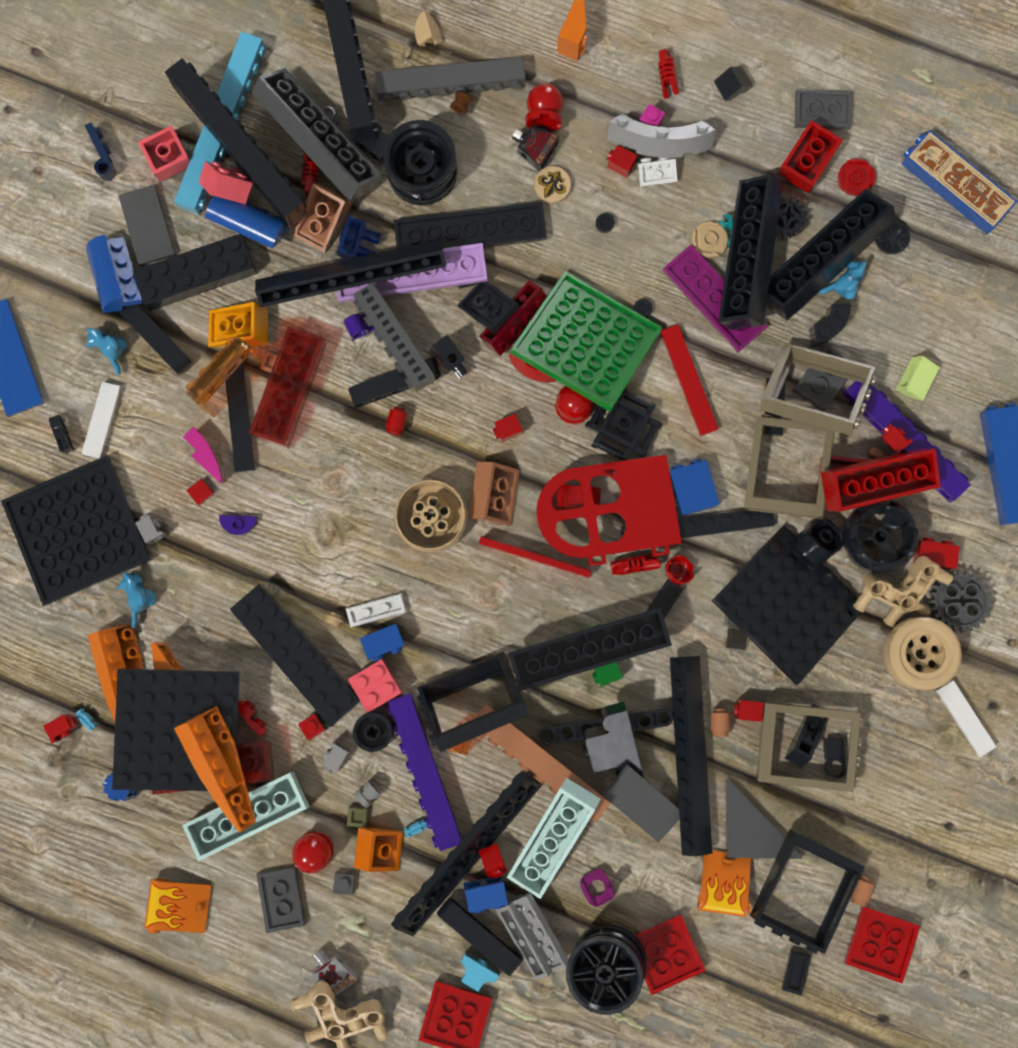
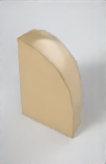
(427, 30)

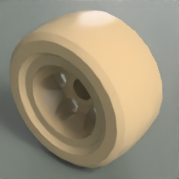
(438, 539)
(946, 659)

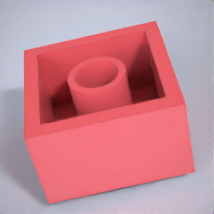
(165, 153)
(225, 182)
(375, 685)

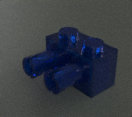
(350, 237)

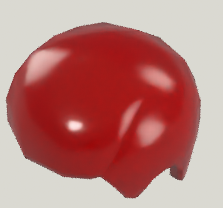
(679, 570)

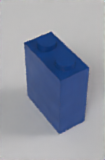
(693, 487)

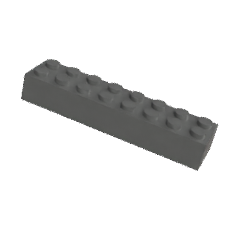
(317, 134)

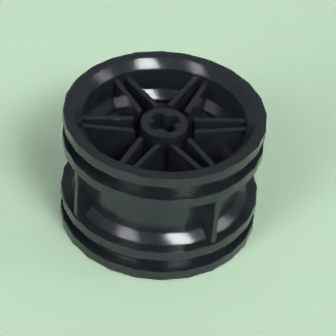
(421, 135)
(595, 996)

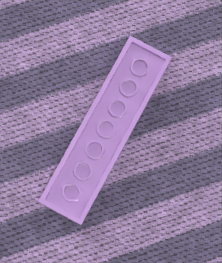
(463, 264)

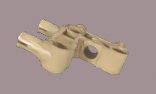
(906, 595)
(337, 1023)

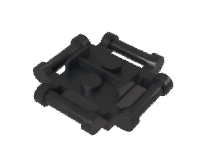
(624, 426)

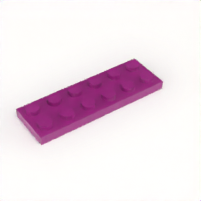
(705, 289)

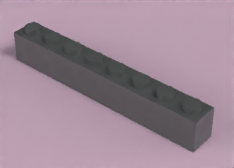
(450, 79)

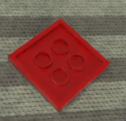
(882, 944)
(669, 954)
(455, 1017)

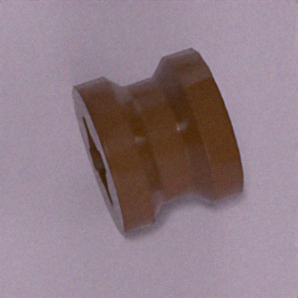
(461, 103)

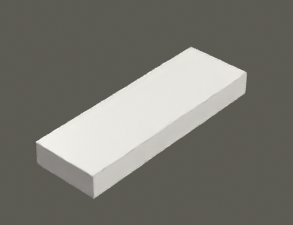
(376, 610)

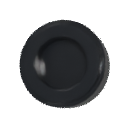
(604, 223)
(643, 307)

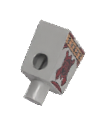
(333, 971)

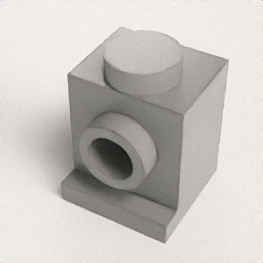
(150, 529)
(335, 758)

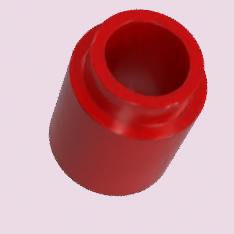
(396, 421)

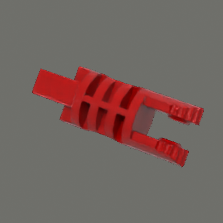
(667, 73)
(309, 174)
(635, 564)

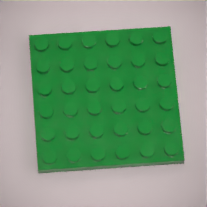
(586, 340)

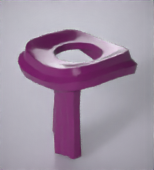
(607, 895)

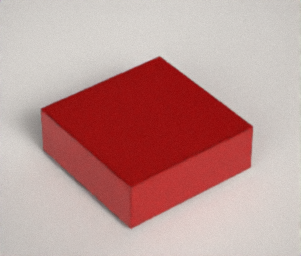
(200, 492)

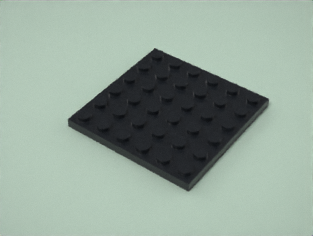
(76, 530)
(788, 605)
(148, 710)

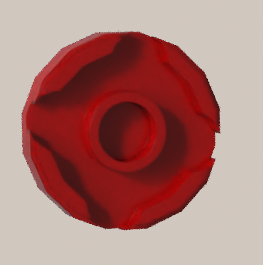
(856, 176)

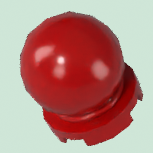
(544, 107)
(572, 406)
(312, 852)

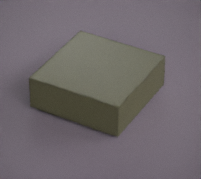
(357, 816)

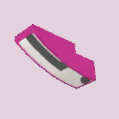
(205, 454)

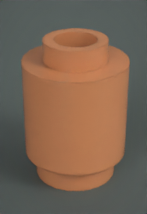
(720, 723)
(863, 891)

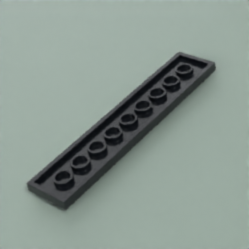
(466, 854)

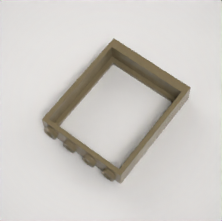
(822, 362)
(780, 506)
(767, 740)

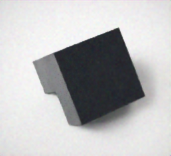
(733, 82)

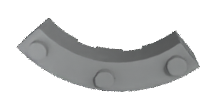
(660, 141)

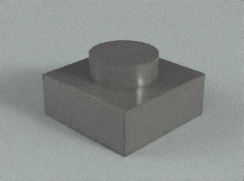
(343, 883)

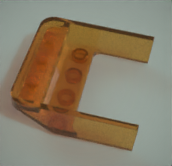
(219, 370)

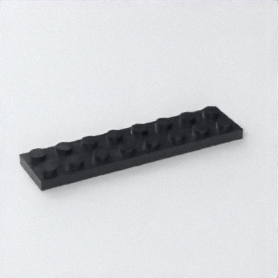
(488, 226)

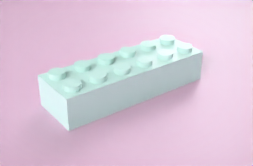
(269, 804)
(553, 838)

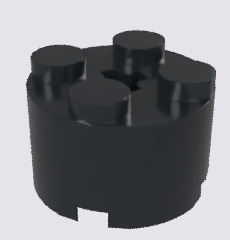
(819, 541)
(369, 742)

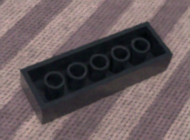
(194, 272)

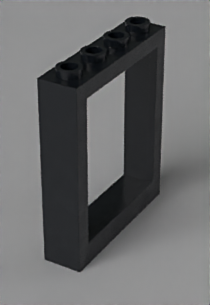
(461, 680)
(836, 908)

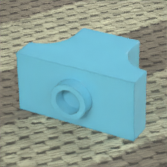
(477, 971)

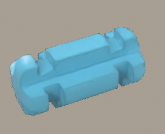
(86, 719)
(415, 828)

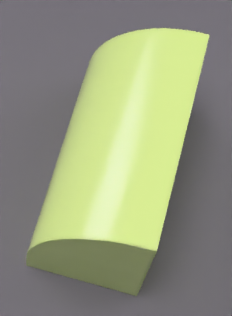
(917, 378)

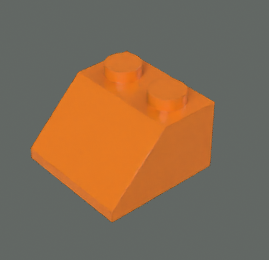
(378, 849)

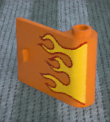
(725, 885)
(174, 904)

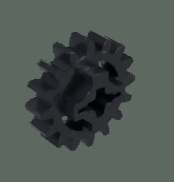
(794, 218)

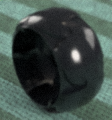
(889, 558)

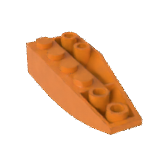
(113, 650)
(218, 765)

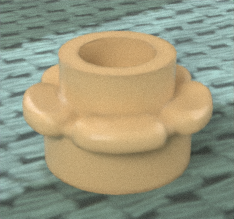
(334, 619)

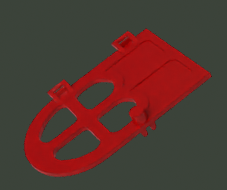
(643, 502)

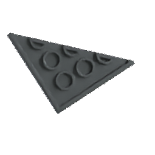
(748, 830)

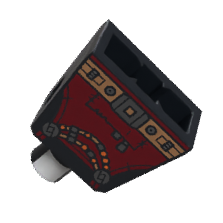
(536, 146)
(446, 348)

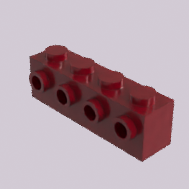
(529, 299)

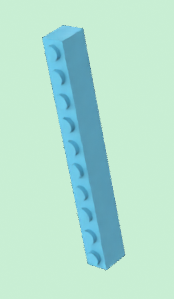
(233, 93)

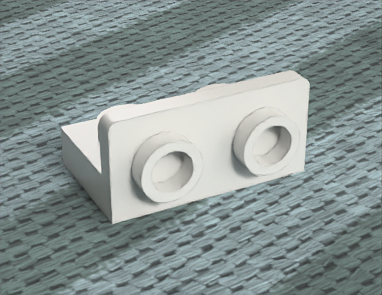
(656, 171)

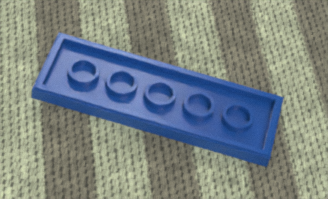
(17, 380)

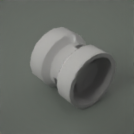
(367, 794)

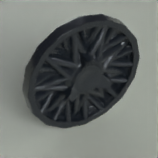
(893, 239)

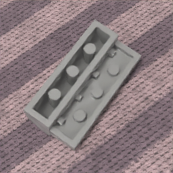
(532, 936)

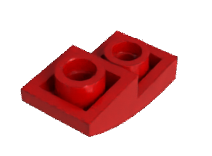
(248, 712)

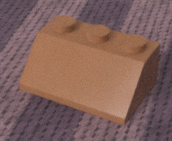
(493, 493)

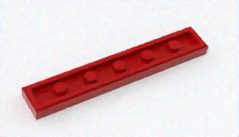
(689, 380)
(534, 557)

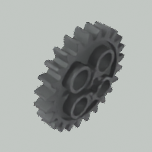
(961, 617)

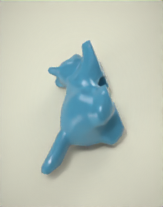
(847, 283)
(109, 345)
(138, 598)

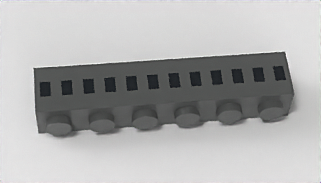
(394, 337)

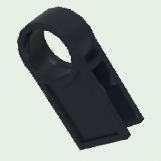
(61, 434)
(834, 751)

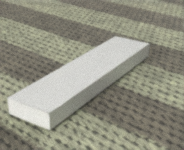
(101, 420)
(966, 718)

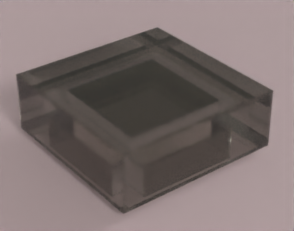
(736, 639)

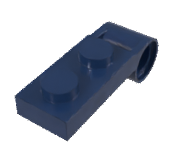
(103, 151)

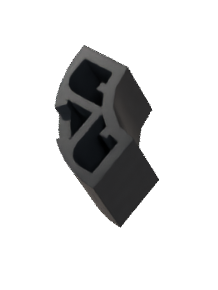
(835, 321)

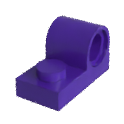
(357, 326)

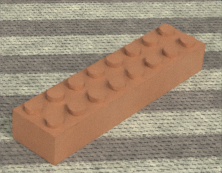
(538, 760)

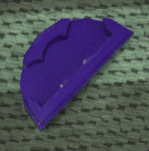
(237, 524)

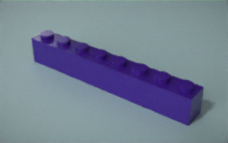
(882, 413)
(425, 772)

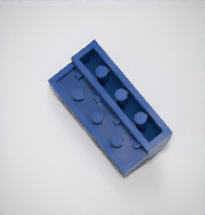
(247, 220)
(112, 273)

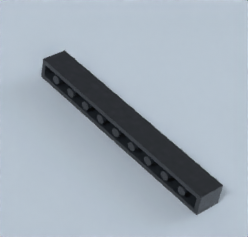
(350, 273)
(691, 756)

